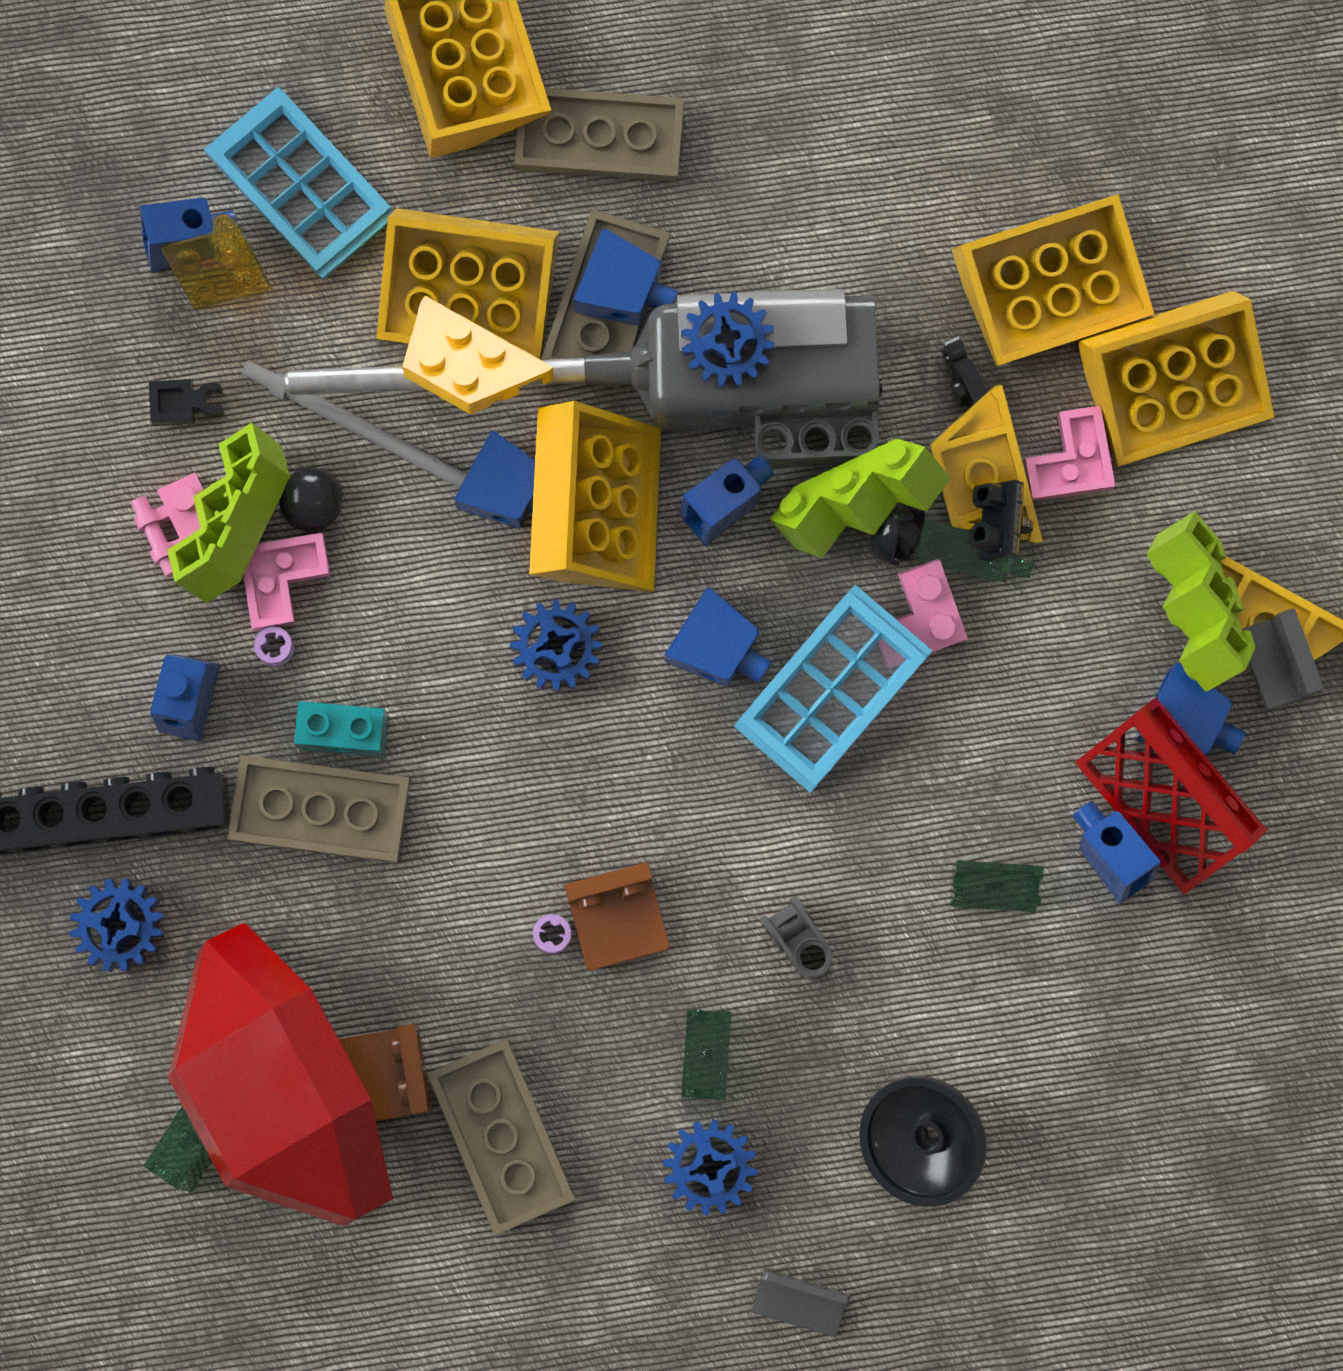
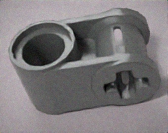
(797, 937)

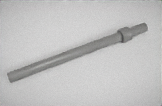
(356, 425)

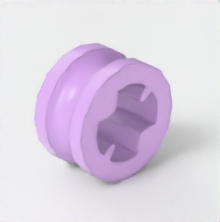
(261, 642)
(556, 921)

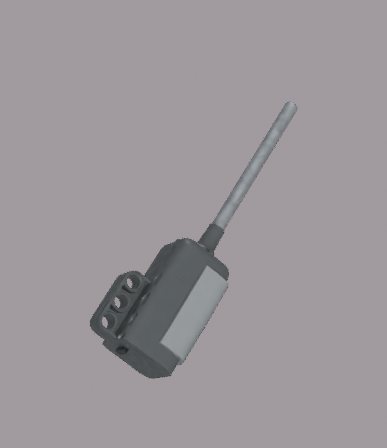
(815, 382)

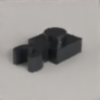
(966, 382)
(177, 401)

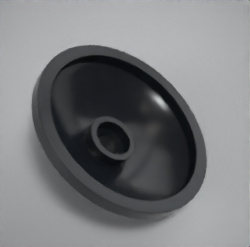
(903, 1153)

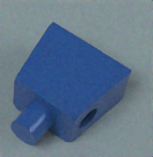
(172, 223)
(621, 282)
(499, 483)
(713, 509)
(717, 643)
(184, 696)
(1198, 712)
(1121, 867)

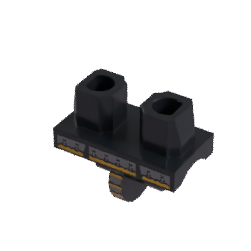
(1001, 520)

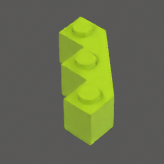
(859, 495)
(231, 515)
(1202, 601)

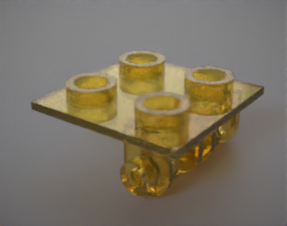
(216, 265)

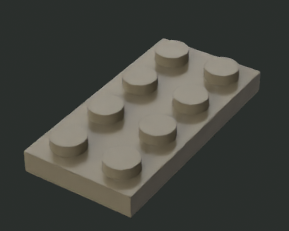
(604, 136)
(584, 335)
(319, 809)
(501, 1136)

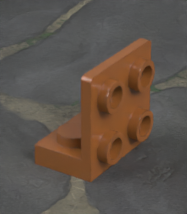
(617, 916)
(391, 1070)

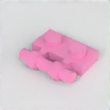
(178, 508)

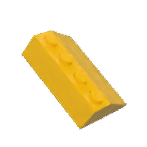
(466, 69)
(472, 266)
(1054, 280)
(1178, 377)
(595, 498)

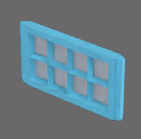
(300, 183)
(832, 688)

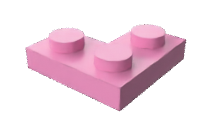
(1083, 464)
(274, 569)
(932, 606)

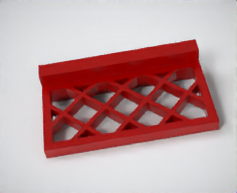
(1200, 782)

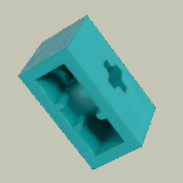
(341, 729)

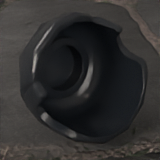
(311, 500)
(898, 534)

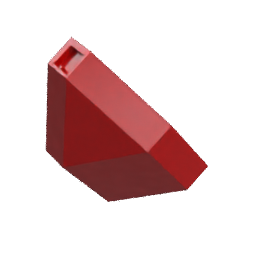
(275, 1086)

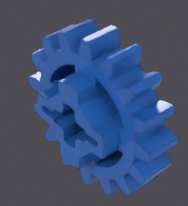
(747, 335)
(537, 652)
(112, 941)
(715, 1186)

